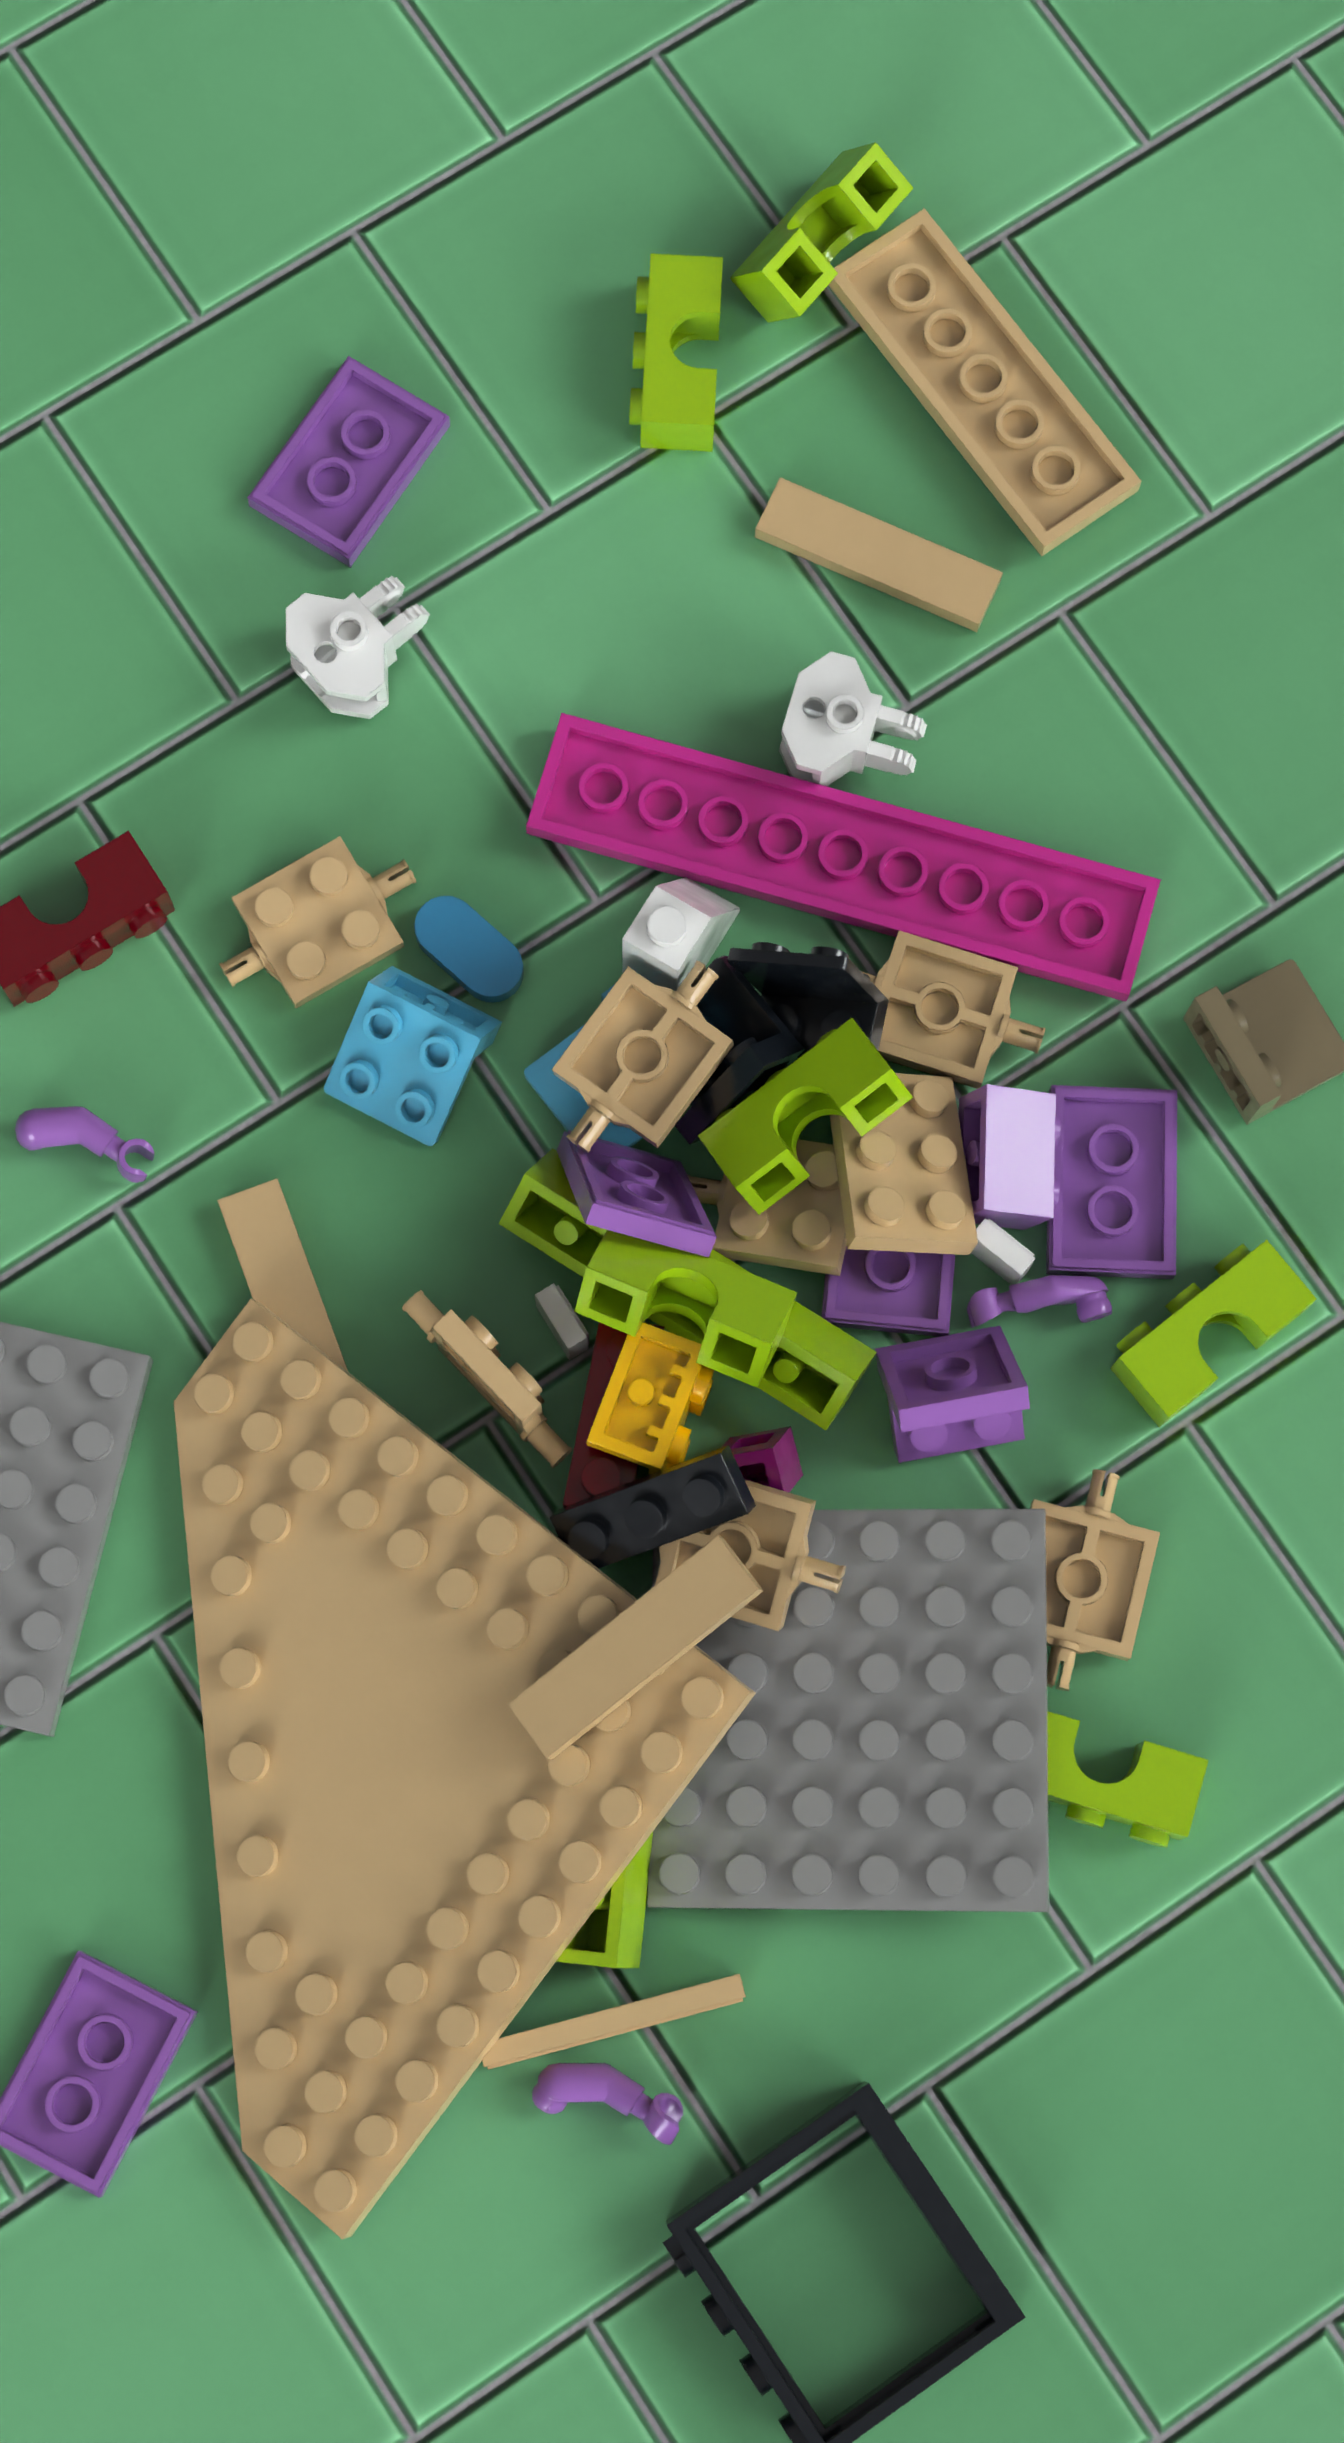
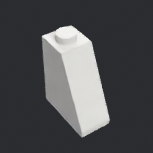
(675, 930)

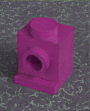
(768, 1458)

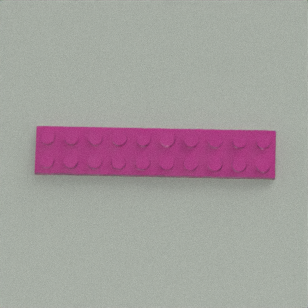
(842, 856)

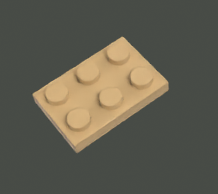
(907, 1175)

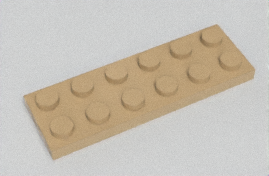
(983, 382)

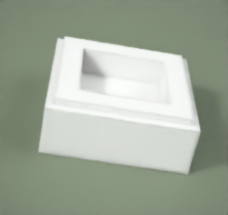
(1002, 1252)
(562, 1320)

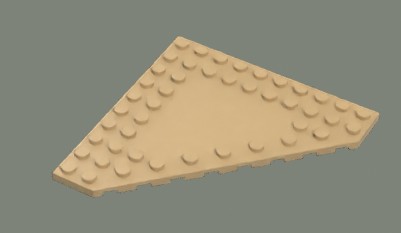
(375, 1804)

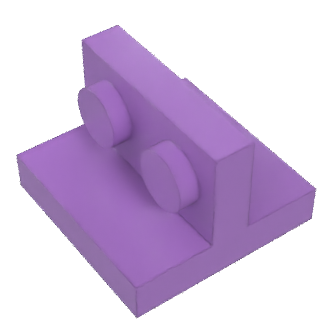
(953, 1393)

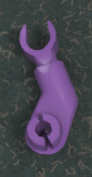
(78, 1125)
(1031, 1295)
(603, 2083)

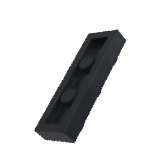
(655, 1509)

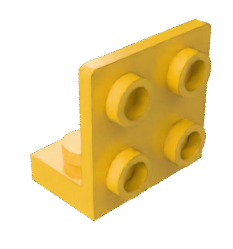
(651, 1398)

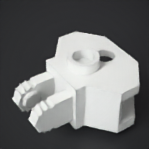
(345, 648)
(834, 724)

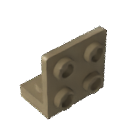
(1267, 1039)

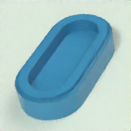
(469, 949)

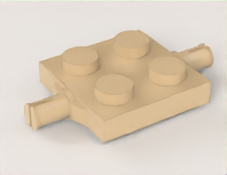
(317, 922)
(948, 1010)
(643, 1057)
(795, 1232)
(507, 1390)
(771, 1547)
(1093, 1579)

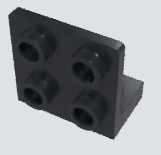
(813, 990)
(759, 1047)

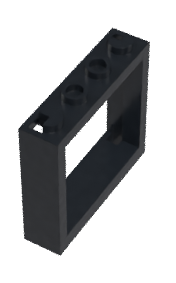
(763, 2362)

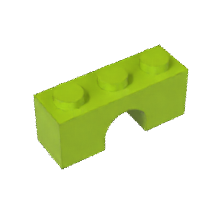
(841, 205)
(680, 307)
(760, 1134)
(1252, 1294)
(734, 1309)
(1153, 1797)

